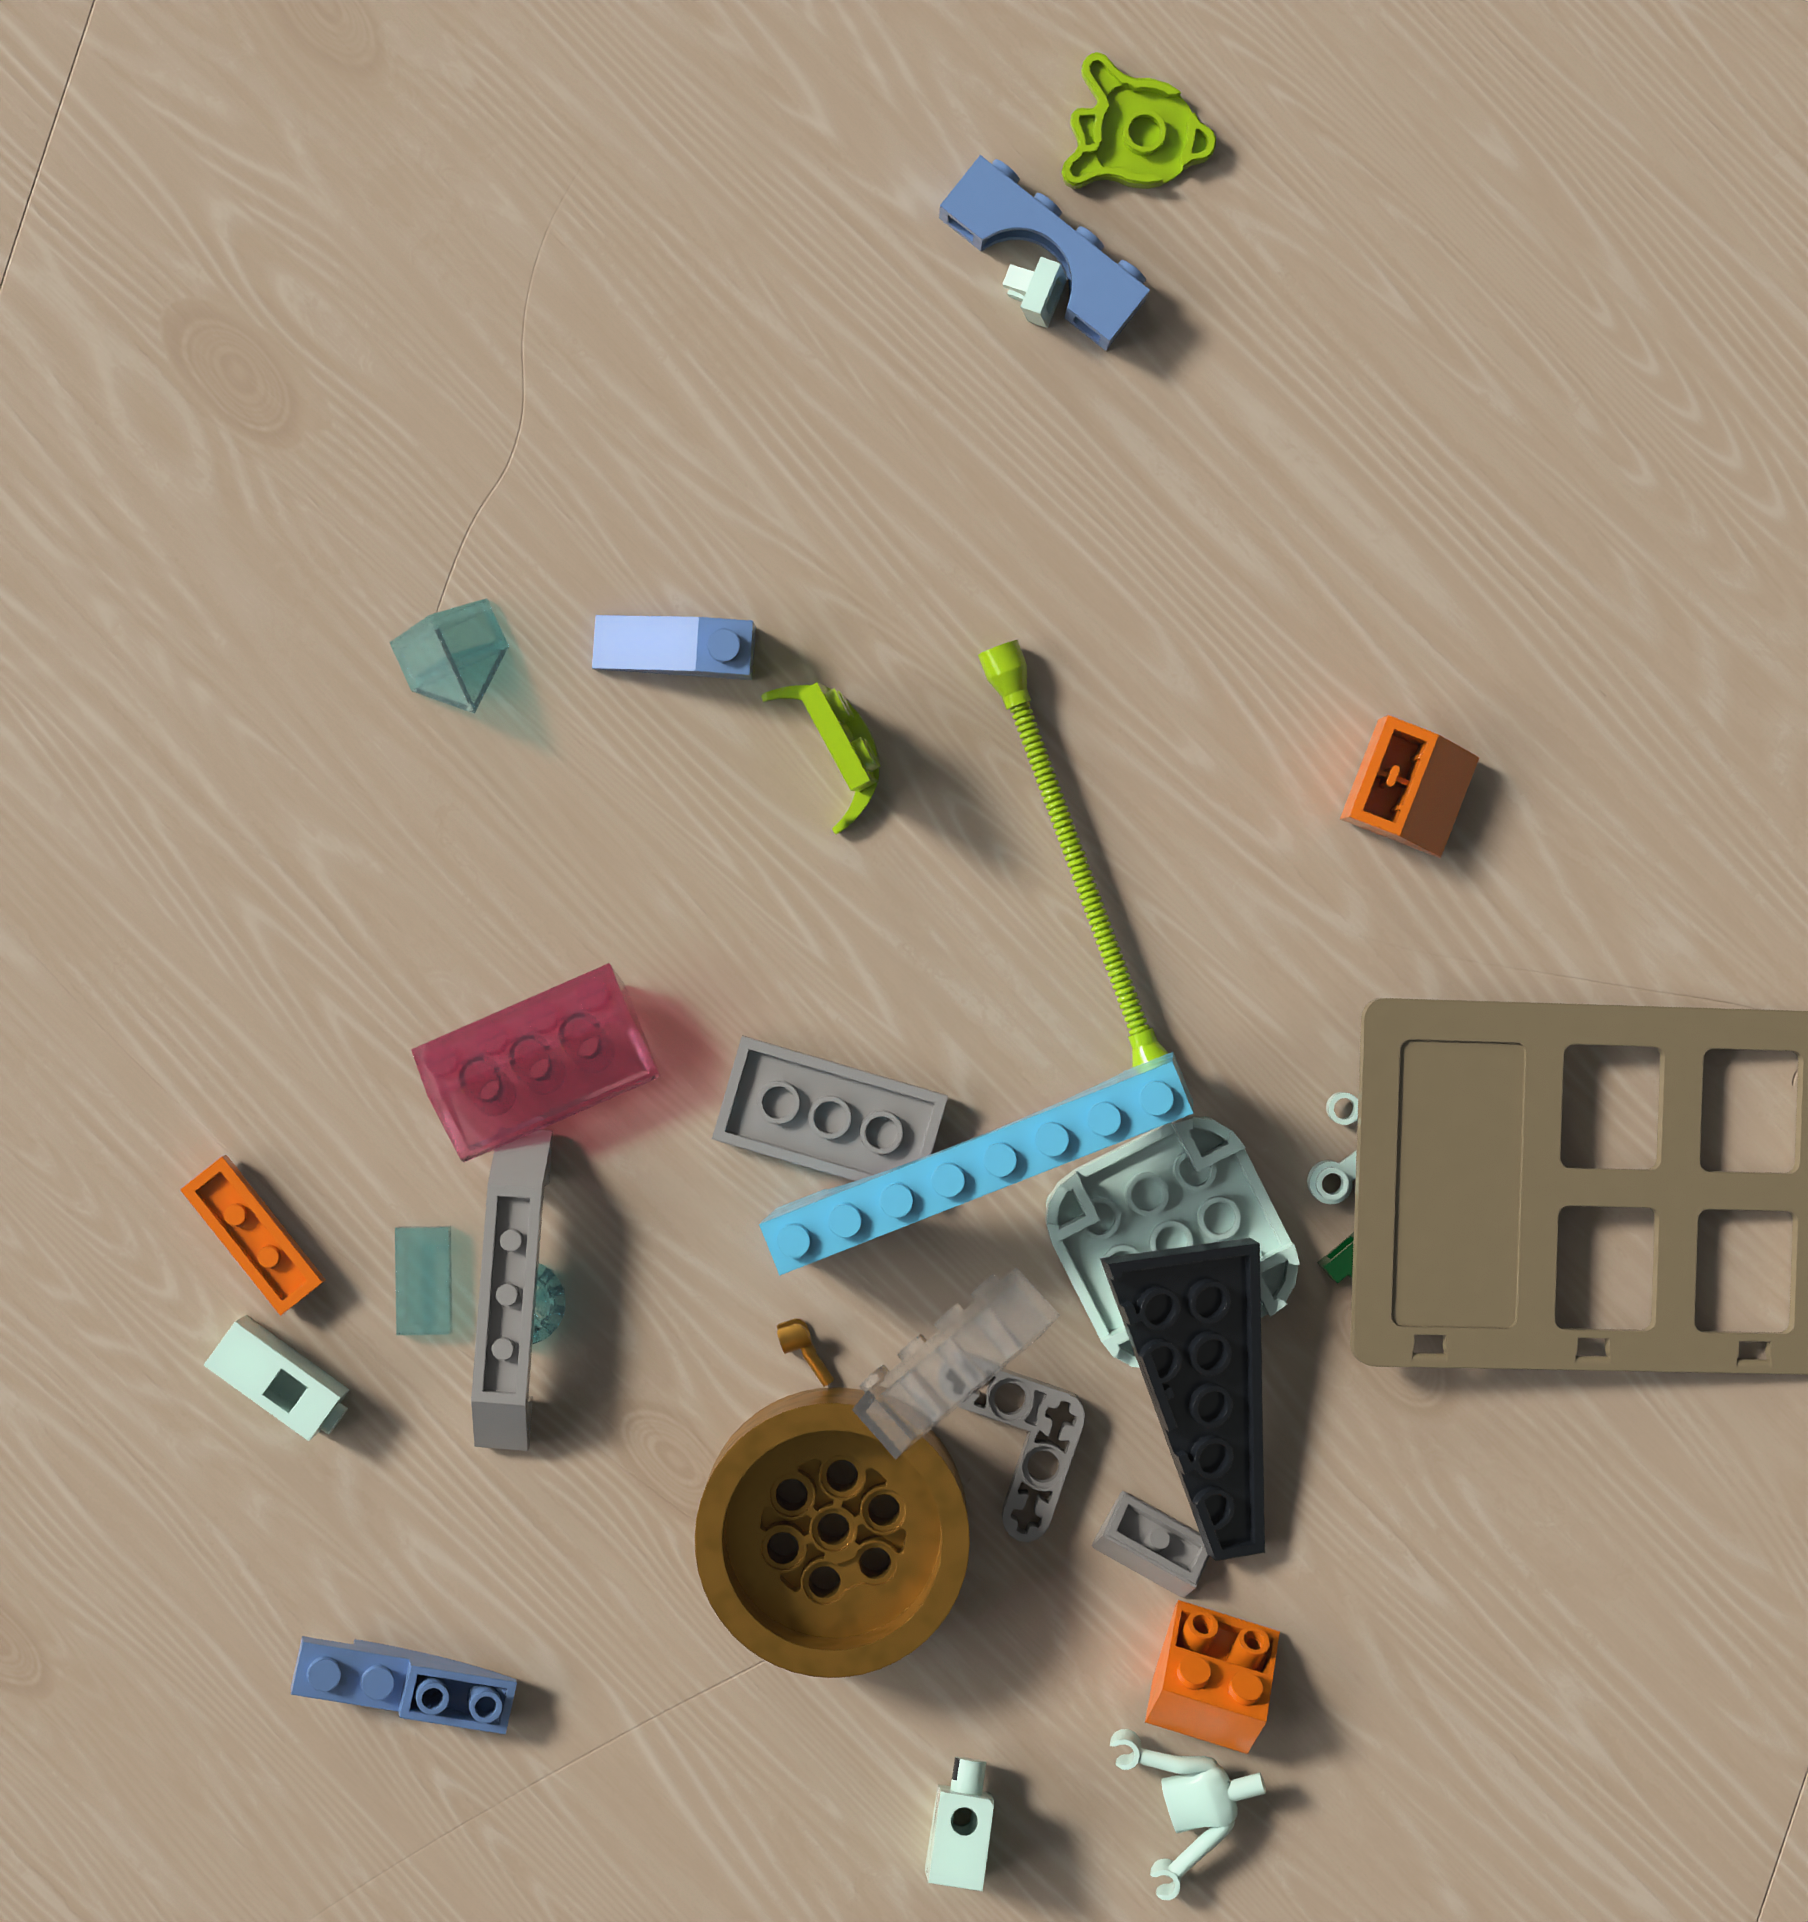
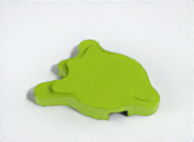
(1135, 133)

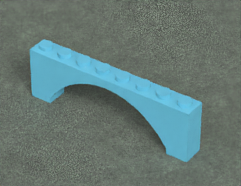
(1054, 1136)

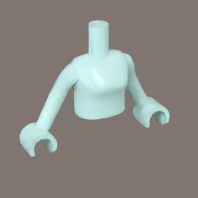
(1194, 1798)

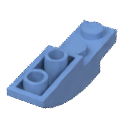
(404, 1681)

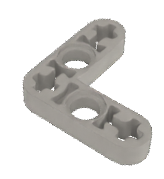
(1033, 1418)

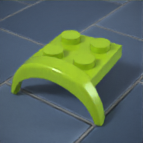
(845, 738)

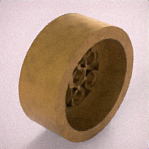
(770, 1597)

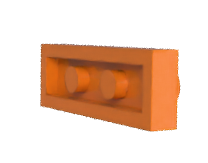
(253, 1234)

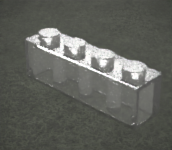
(954, 1362)

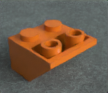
(1410, 785)
(1213, 1677)

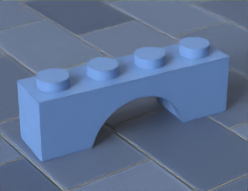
(993, 208)

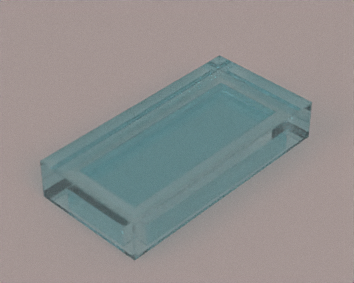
(423, 1280)

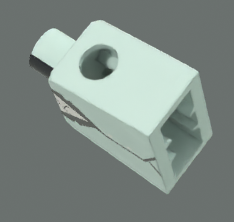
(960, 1851)

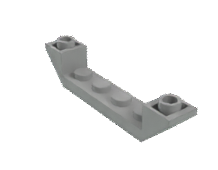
(508, 1292)

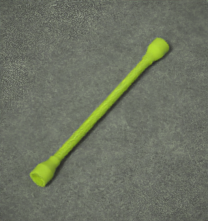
(1007, 673)

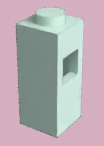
(278, 1379)

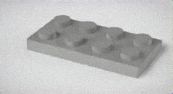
(825, 1112)

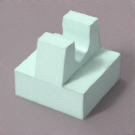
(1037, 290)

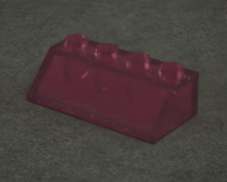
(536, 1062)

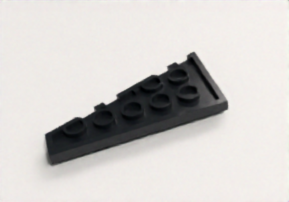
(1200, 1354)

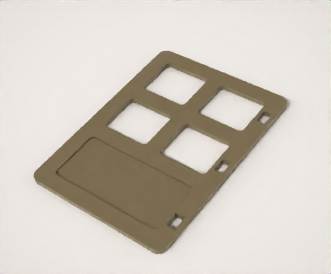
(1470, 1183)

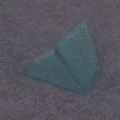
(453, 654)

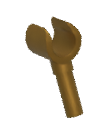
(795, 1336)

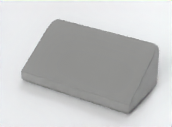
(1152, 1545)

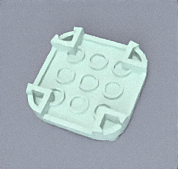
(1160, 1193)

